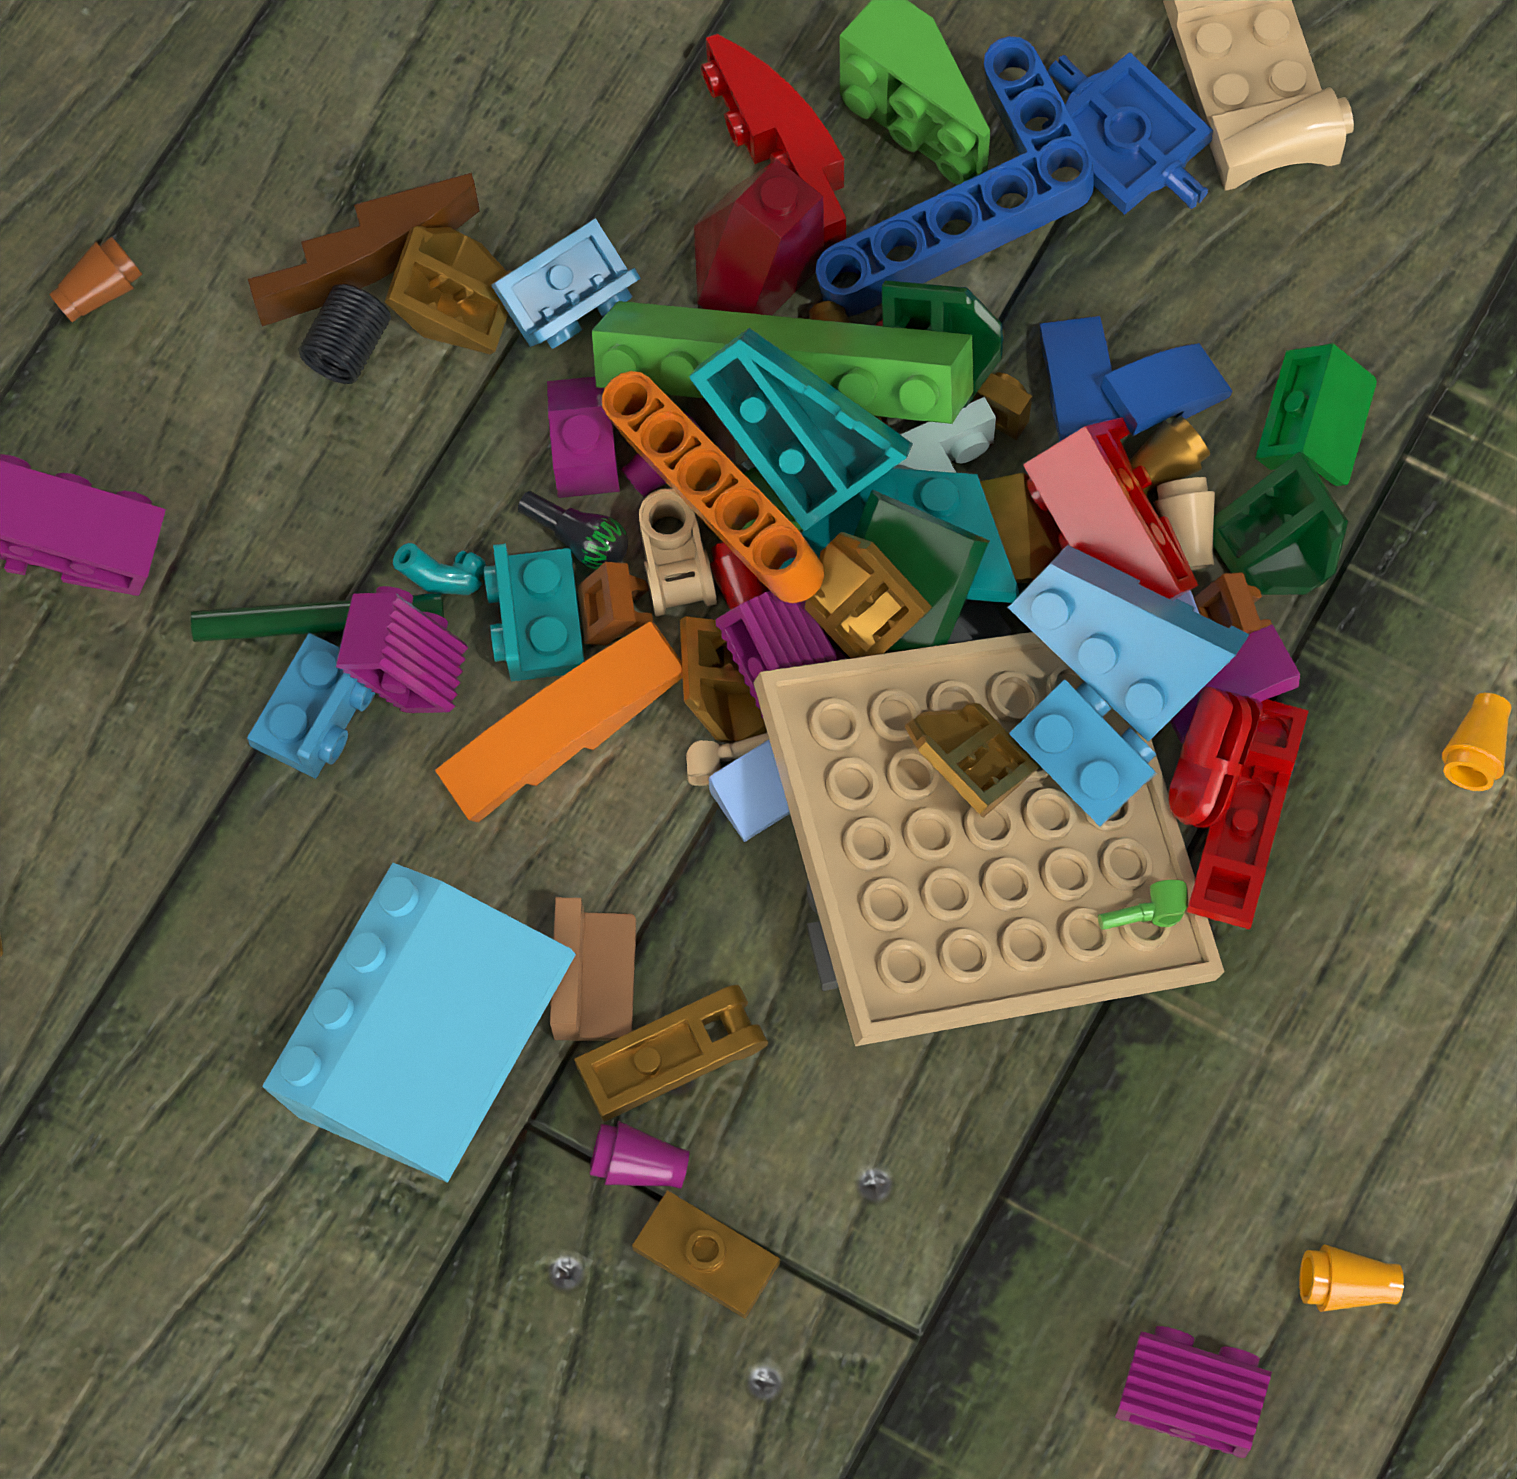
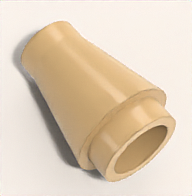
(1192, 517)

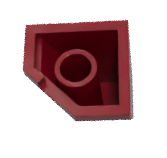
(759, 243)

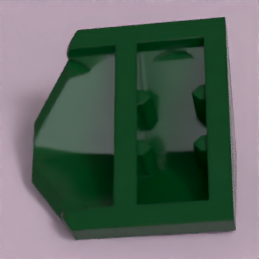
(950, 311)
(1283, 531)

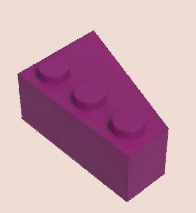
(75, 528)

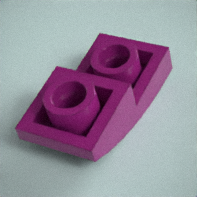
(1257, 671)

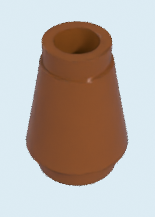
(96, 279)

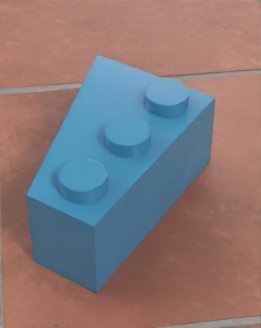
(1124, 639)

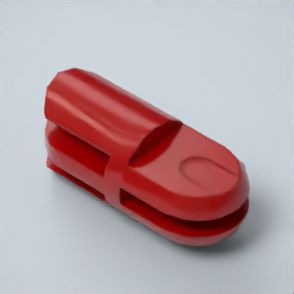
(1213, 756)

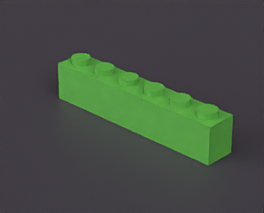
(877, 367)

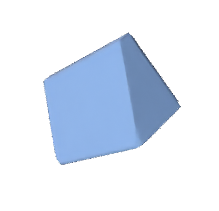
(750, 791)

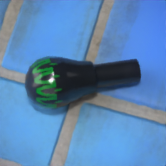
(588, 535)

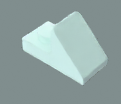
(941, 443)

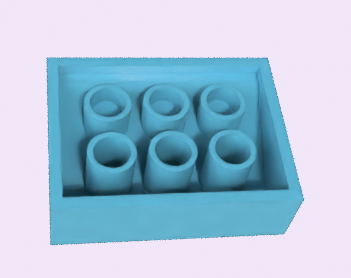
(418, 1022)

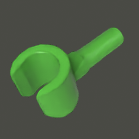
(1166, 908)

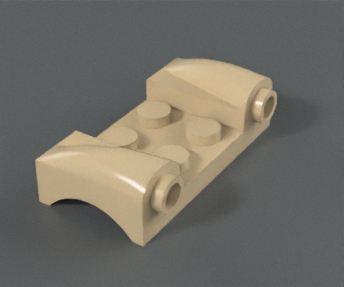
(1257, 87)

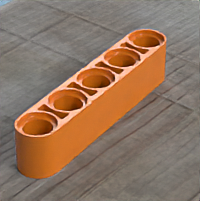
(727, 504)

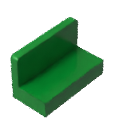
(1318, 412)

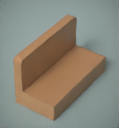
(598, 987)

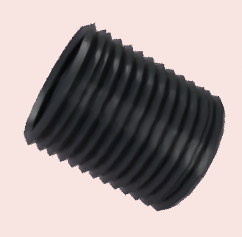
(344, 333)

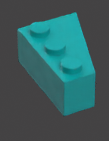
(796, 427)

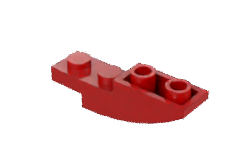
(776, 124)

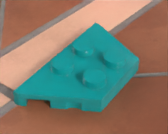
(946, 495)

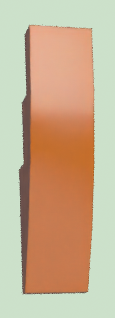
(561, 720)

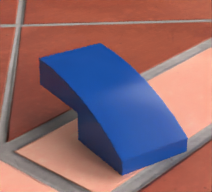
(1076, 365)
(1165, 385)

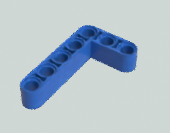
(976, 198)

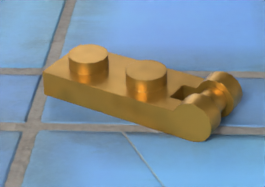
(669, 1052)

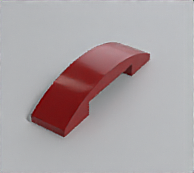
(1241, 842)

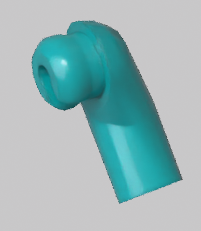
(435, 577)

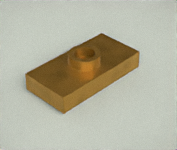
(706, 1254)

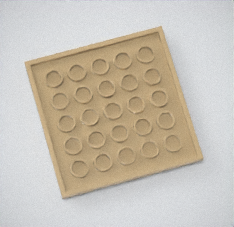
(955, 912)

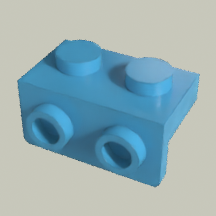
(565, 284)
(1085, 751)

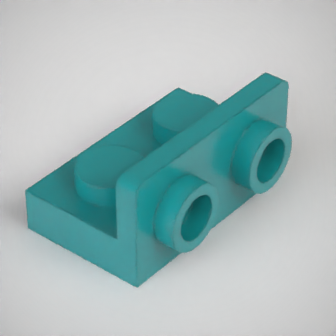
(538, 613)

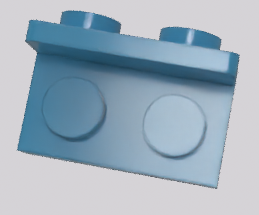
(310, 710)

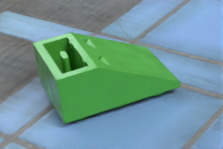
(910, 84)

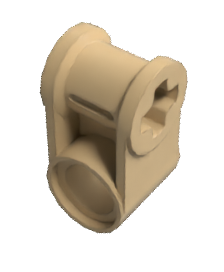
(675, 562)

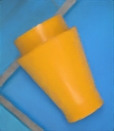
(1478, 746)
(1347, 1280)

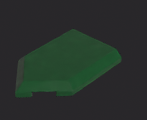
(932, 556)

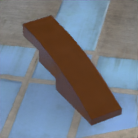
(362, 252)

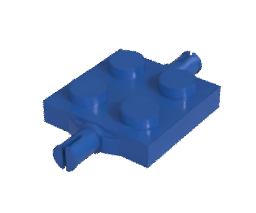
(1134, 131)

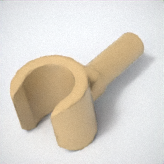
(705, 757)

